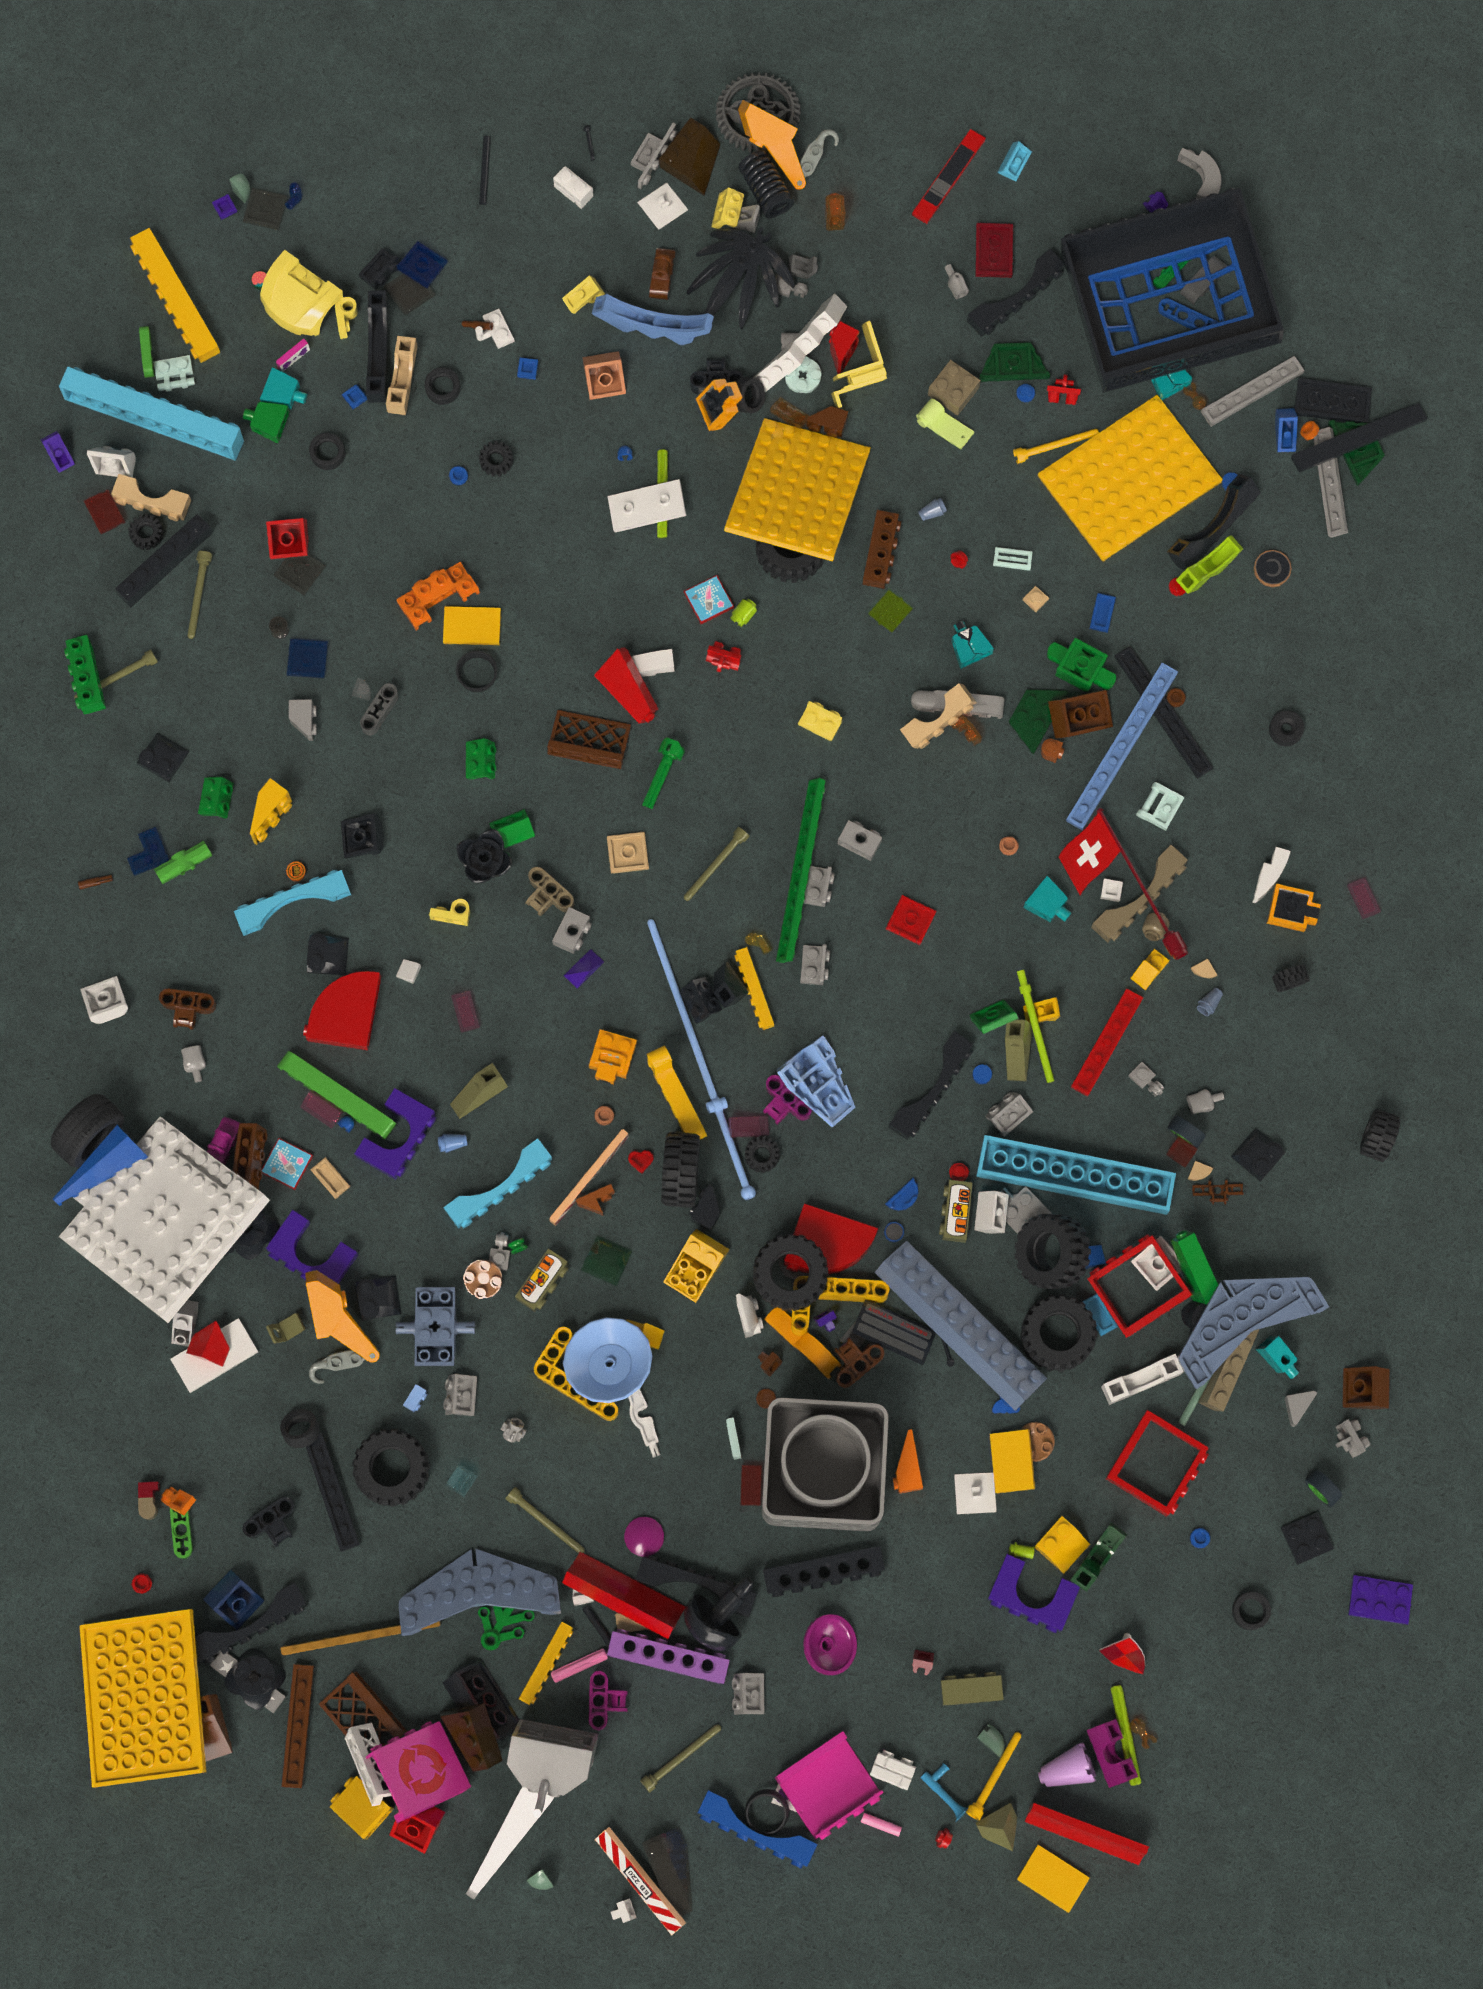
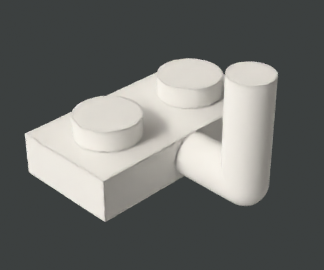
(500, 331)

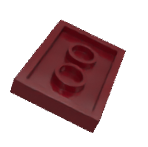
(994, 250)

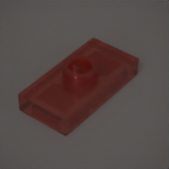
(750, 1485)

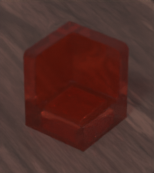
(1181, 1152)

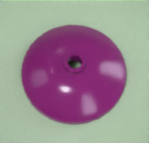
(839, 1644)

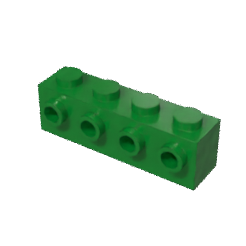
(85, 674)

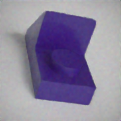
(57, 451)

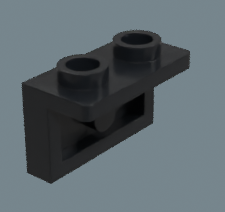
(379, 269)
(700, 999)

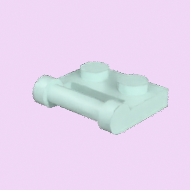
(1165, 810)

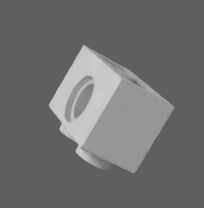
(866, 849)
(576, 920)

